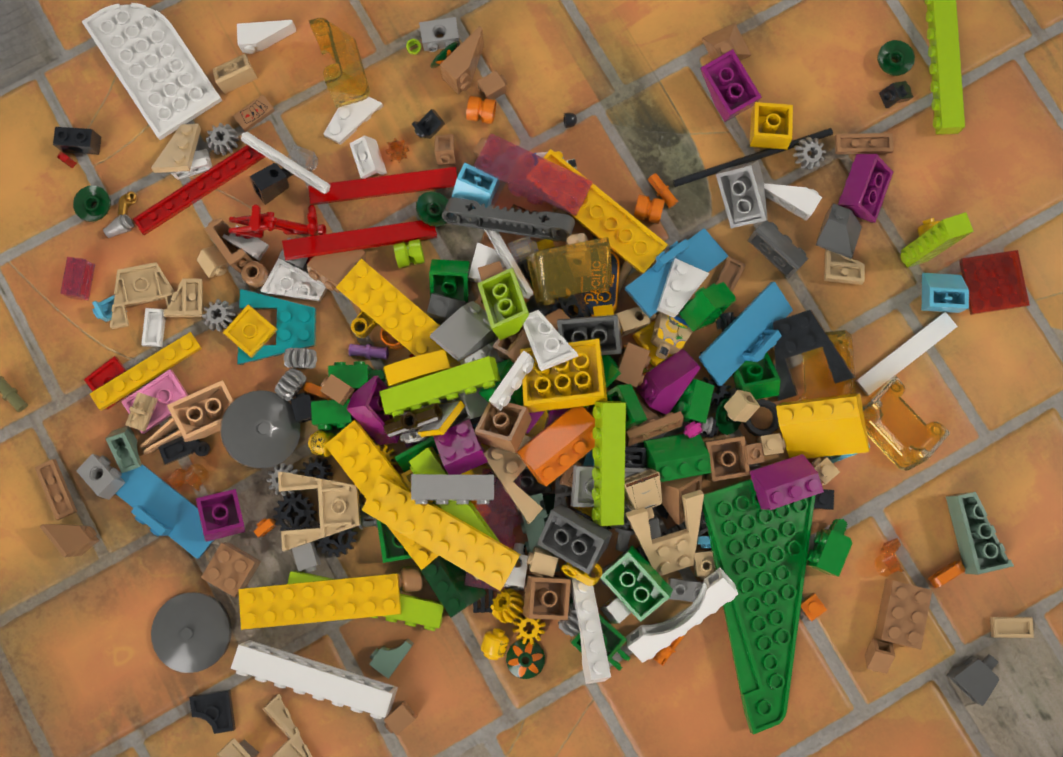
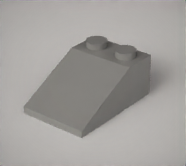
(743, 194)
(464, 331)

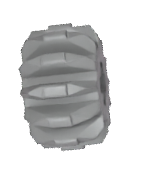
(215, 136)
(813, 159)
(218, 308)
(300, 358)
(290, 384)
(274, 480)
(570, 626)

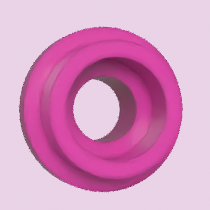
(693, 429)

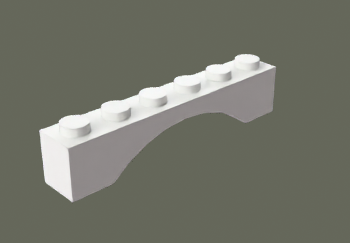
(650, 639)
(593, 648)

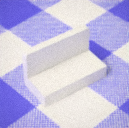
(367, 157)
(200, 164)
(254, 247)

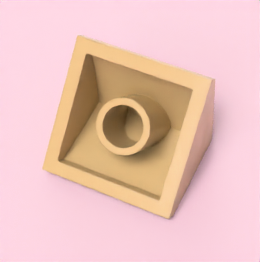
(234, 74)

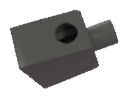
(976, 678)

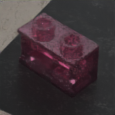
(77, 278)

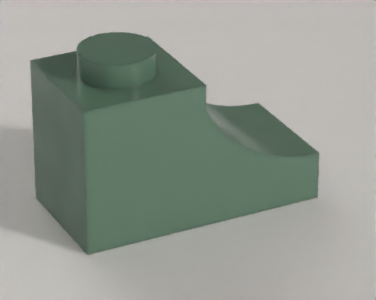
(124, 448)
(388, 659)

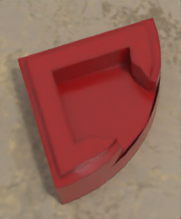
(67, 160)

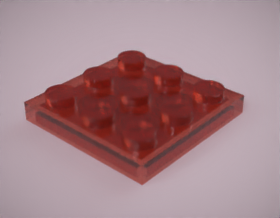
(994, 282)

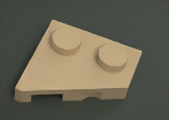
(843, 269)
(186, 300)

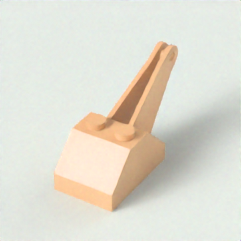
(194, 415)

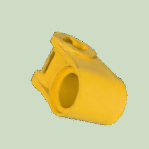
(363, 318)
(580, 575)

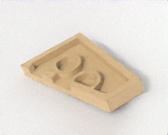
(179, 151)

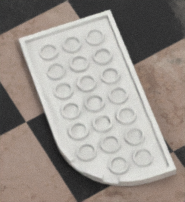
(152, 65)

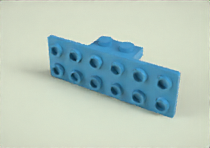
(698, 251)
(747, 336)
(163, 509)

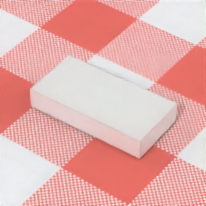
(153, 327)

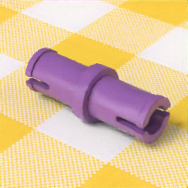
(368, 351)

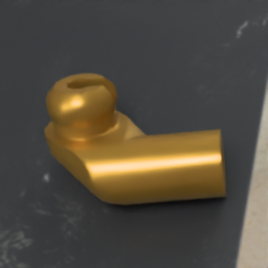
(125, 202)

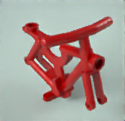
(258, 222)

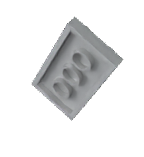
(584, 483)

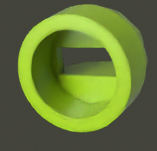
(411, 43)

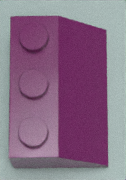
(866, 186)
(369, 411)
(785, 482)

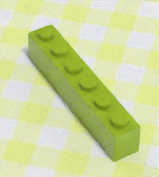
(936, 240)
(441, 385)
(609, 463)
(431, 464)

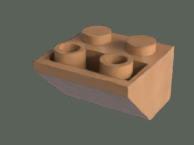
(510, 347)

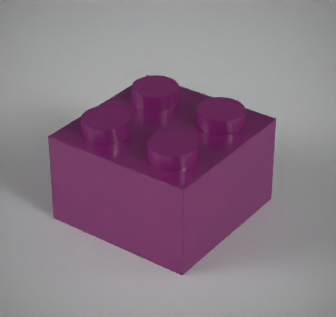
(460, 448)
(220, 515)

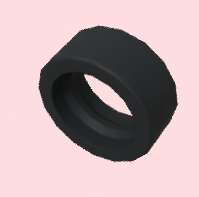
(772, 428)

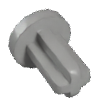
(623, 538)

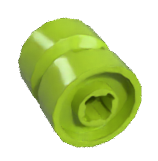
(409, 253)

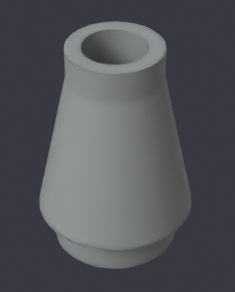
(119, 226)

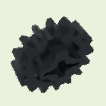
(293, 507)
(340, 543)

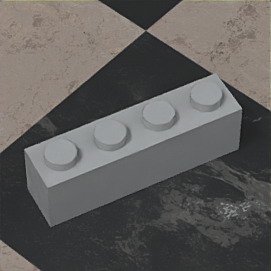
(452, 488)

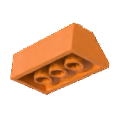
(559, 445)

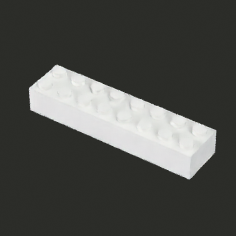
(314, 678)

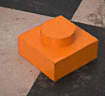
(264, 527)
(812, 607)

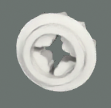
(412, 437)

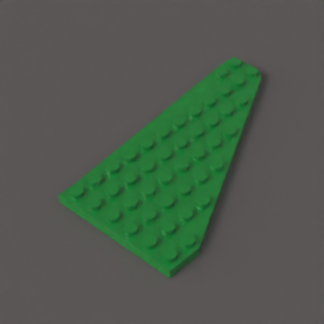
(767, 562)

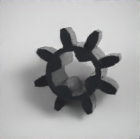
(725, 320)

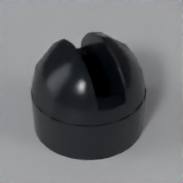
(569, 120)

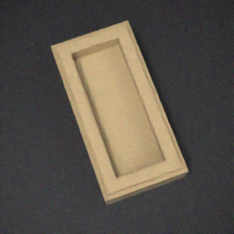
(1012, 627)

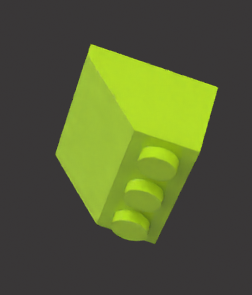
(504, 303)

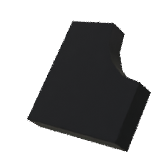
(215, 709)

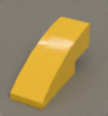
(416, 367)

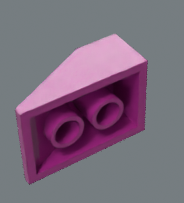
(729, 85)
(668, 381)

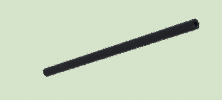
(746, 159)

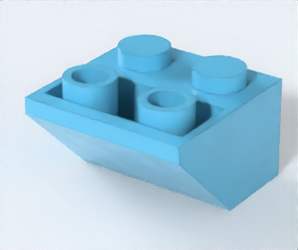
(475, 185)
(944, 293)

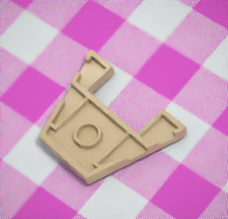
(138, 286)

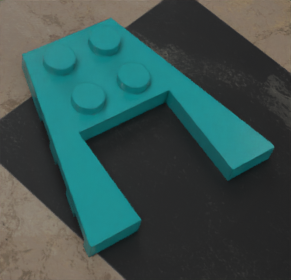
(294, 323)

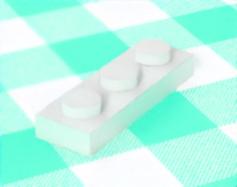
(512, 381)

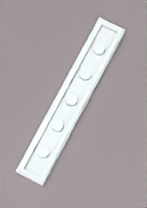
(906, 353)

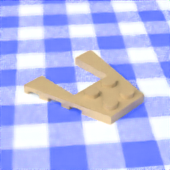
(507, 468)
(337, 508)
(675, 549)
(280, 715)

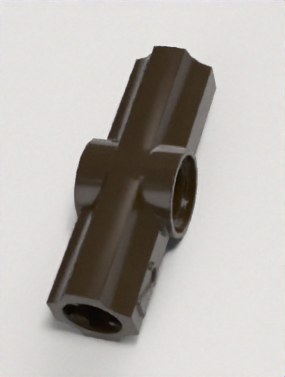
(422, 417)

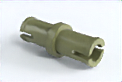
(11, 394)

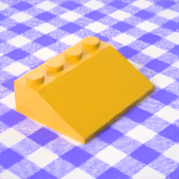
(569, 383)
(823, 426)

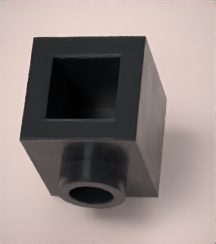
(302, 407)

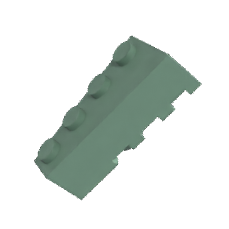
(536, 527)
(975, 536)

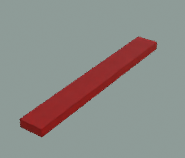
(385, 185)
(197, 189)
(357, 239)

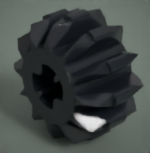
(721, 391)
(317, 463)

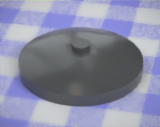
(260, 429)
(191, 632)

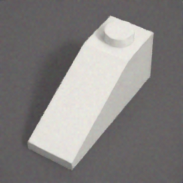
(261, 35)
(795, 199)

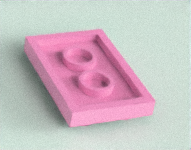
(164, 388)

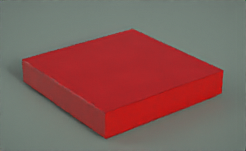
(104, 374)

